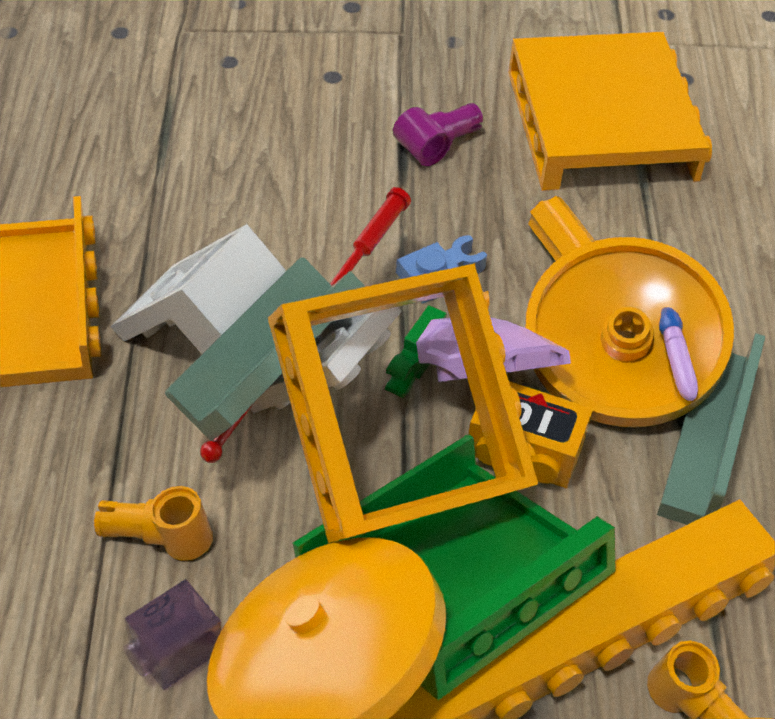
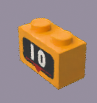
(553, 429)

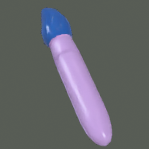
(678, 354)

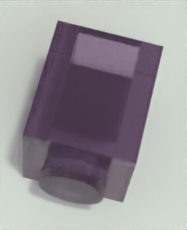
(171, 635)

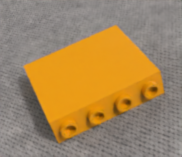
(605, 104)
(48, 300)

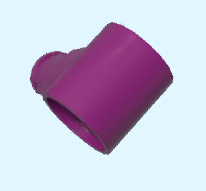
(431, 135)

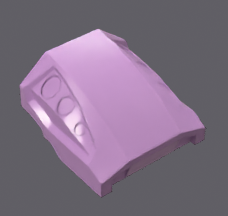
(522, 349)

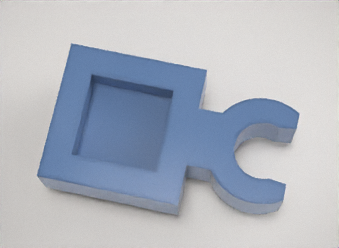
(435, 258)

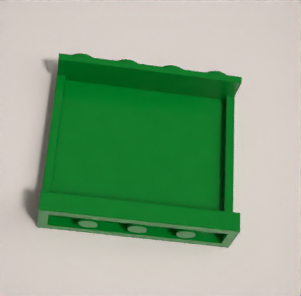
(496, 560)

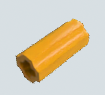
(558, 227)

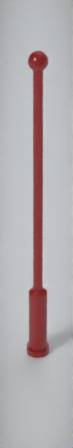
(396, 202)

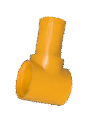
(170, 519)
(705, 696)

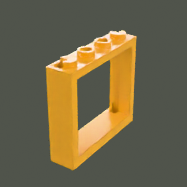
(315, 417)

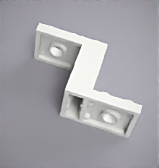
(219, 284)

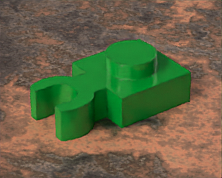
(406, 365)

